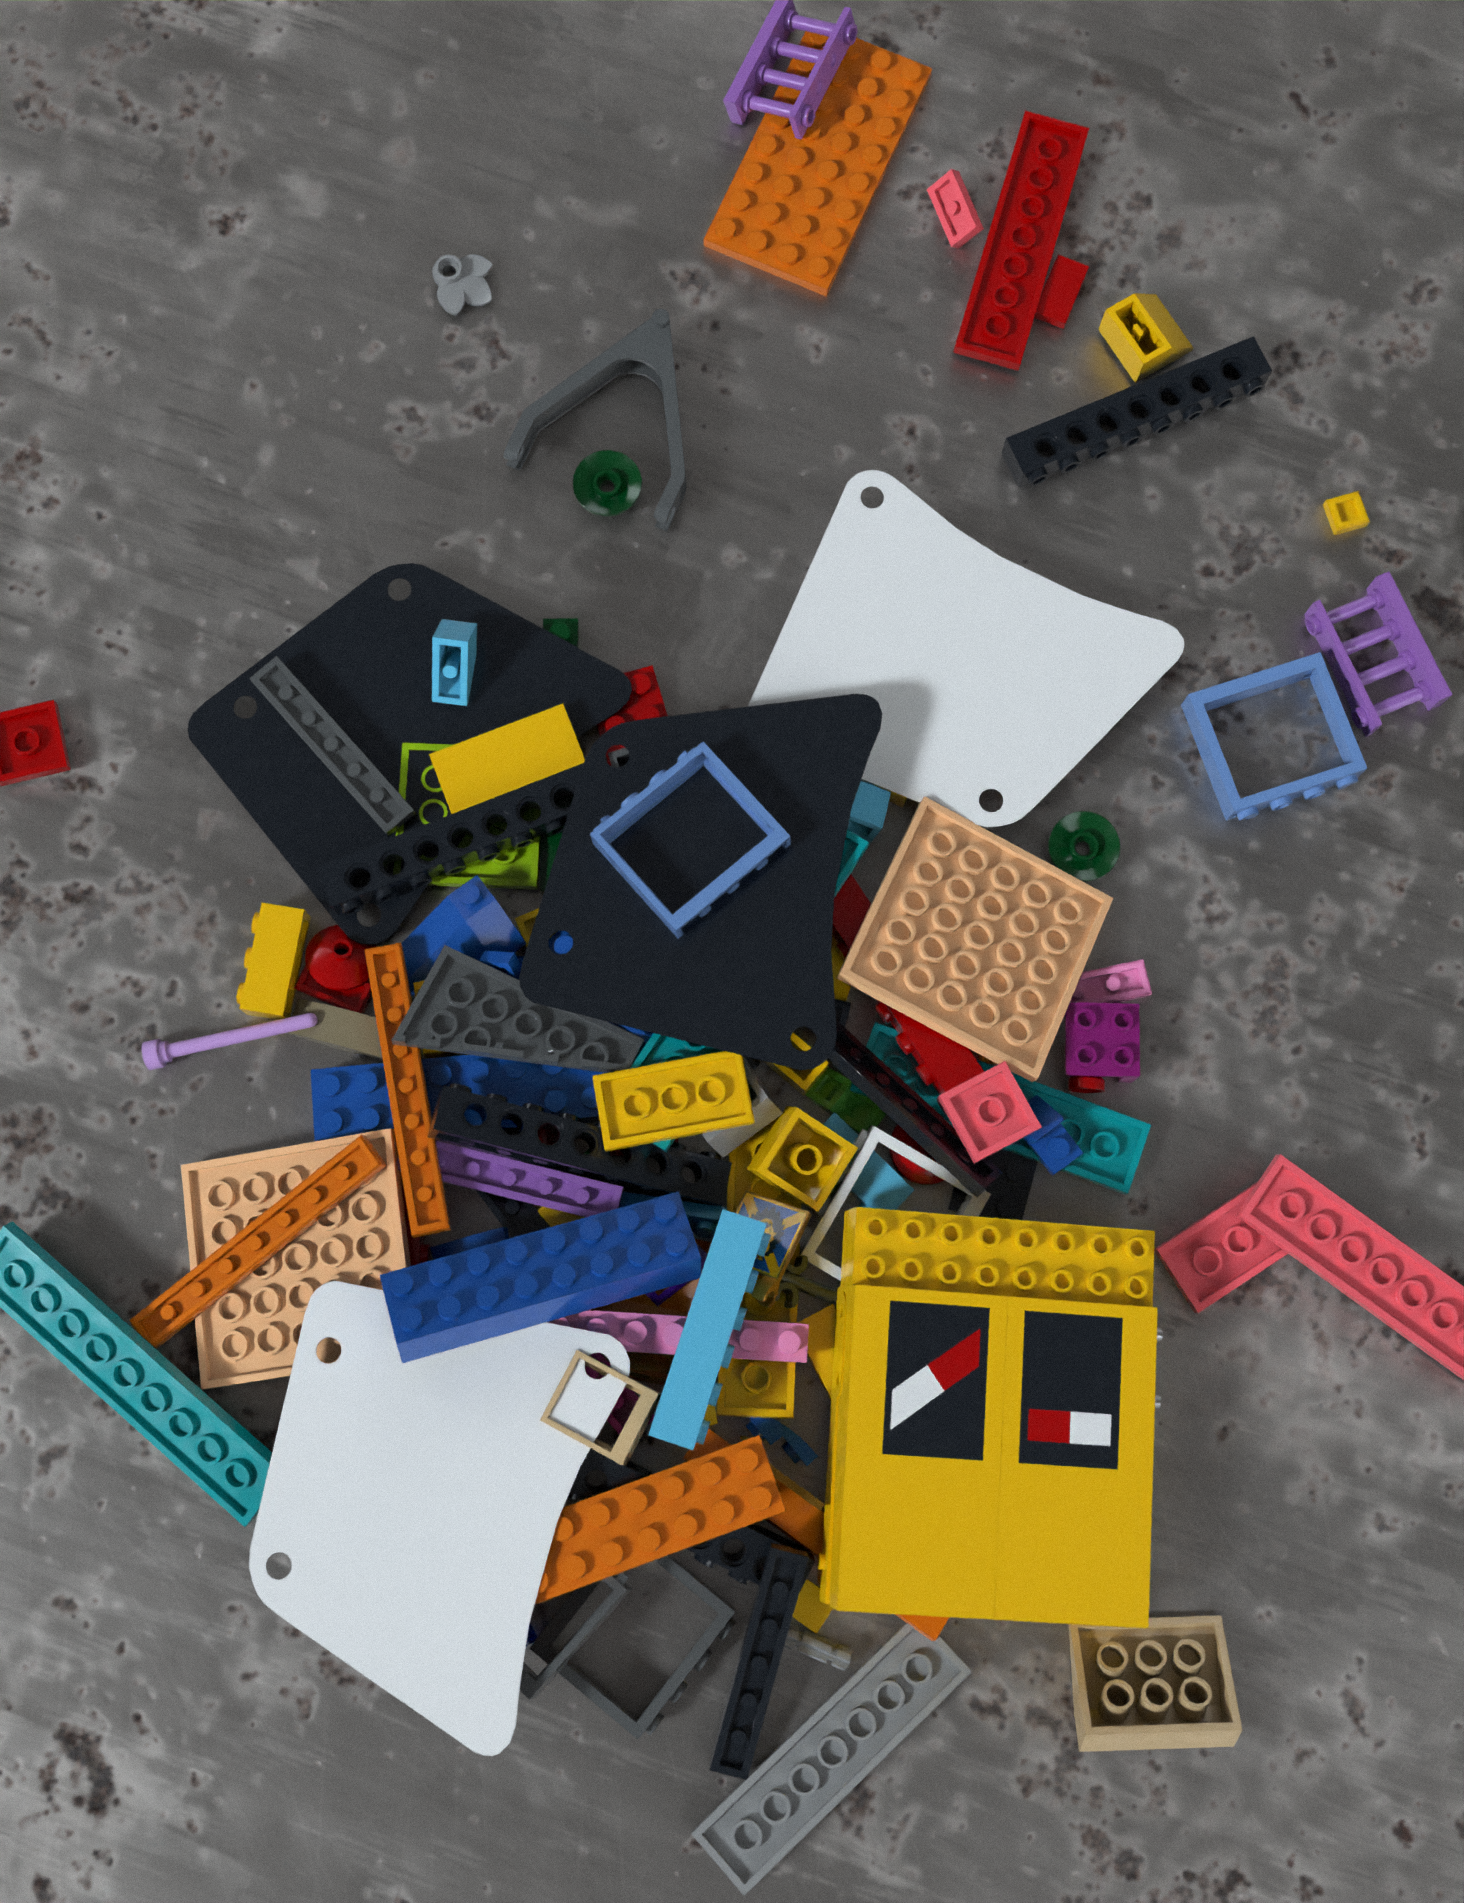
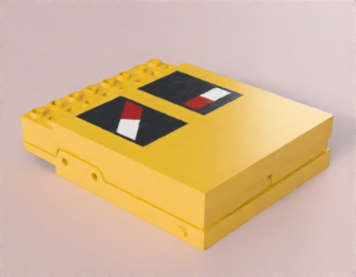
(991, 1420)

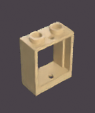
(635, 1424)

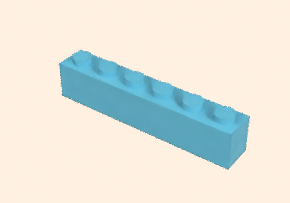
(707, 1330)

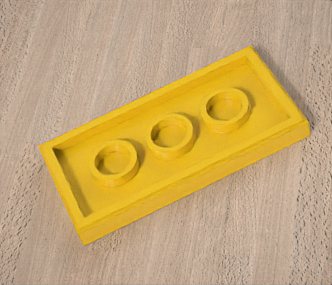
(507, 758)
(672, 1100)

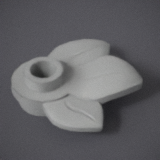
(466, 285)

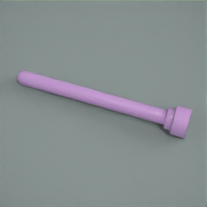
(159, 1053)

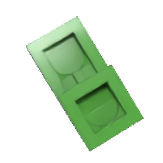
(834, 1095)

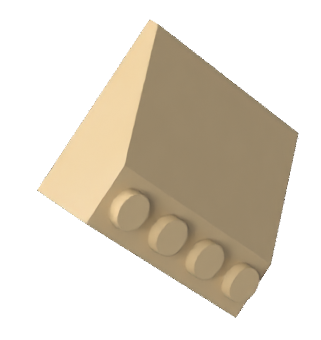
(1153, 1685)

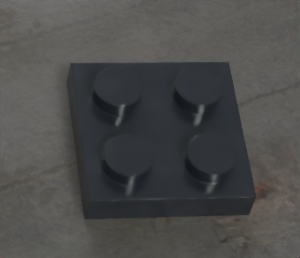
(1010, 1190)

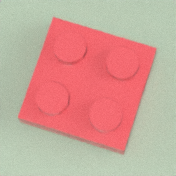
(989, 1112)

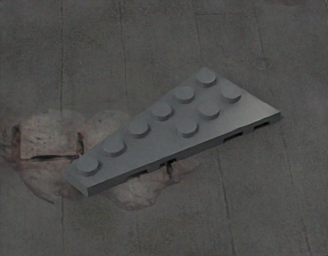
(486, 1014)

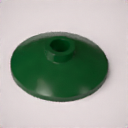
(602, 469)
(1094, 833)

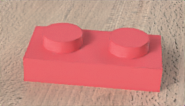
(955, 208)

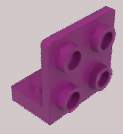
(1103, 1040)

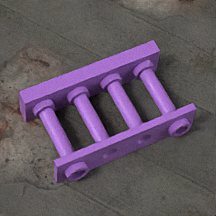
(770, 46)
(1397, 627)

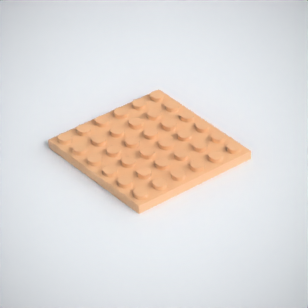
(976, 939)
(258, 1323)

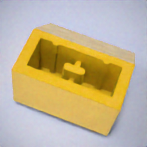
(1143, 335)

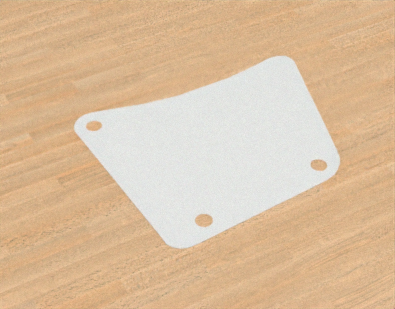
(968, 654)
(425, 1502)

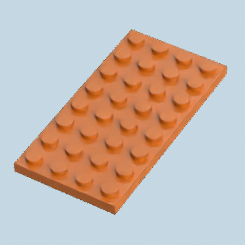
(805, 198)

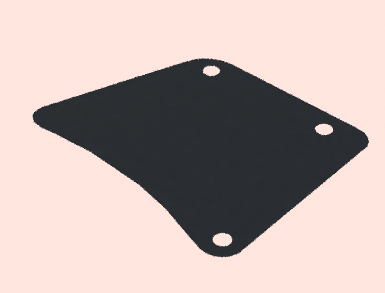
(374, 677)
(761, 952)

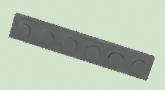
(332, 746)

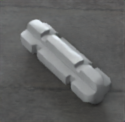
(818, 1647)

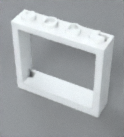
(866, 1144)

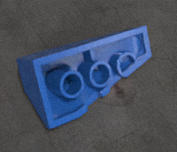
(464, 921)

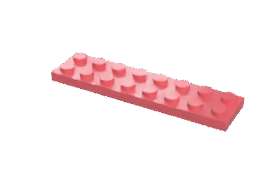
(1359, 1260)

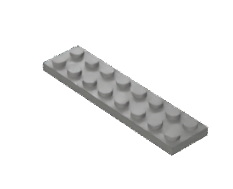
(829, 1755)

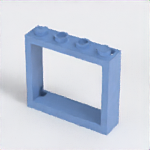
(1313, 667)
(660, 787)

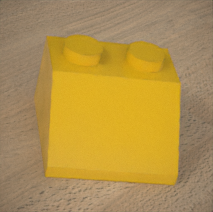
(802, 1158)

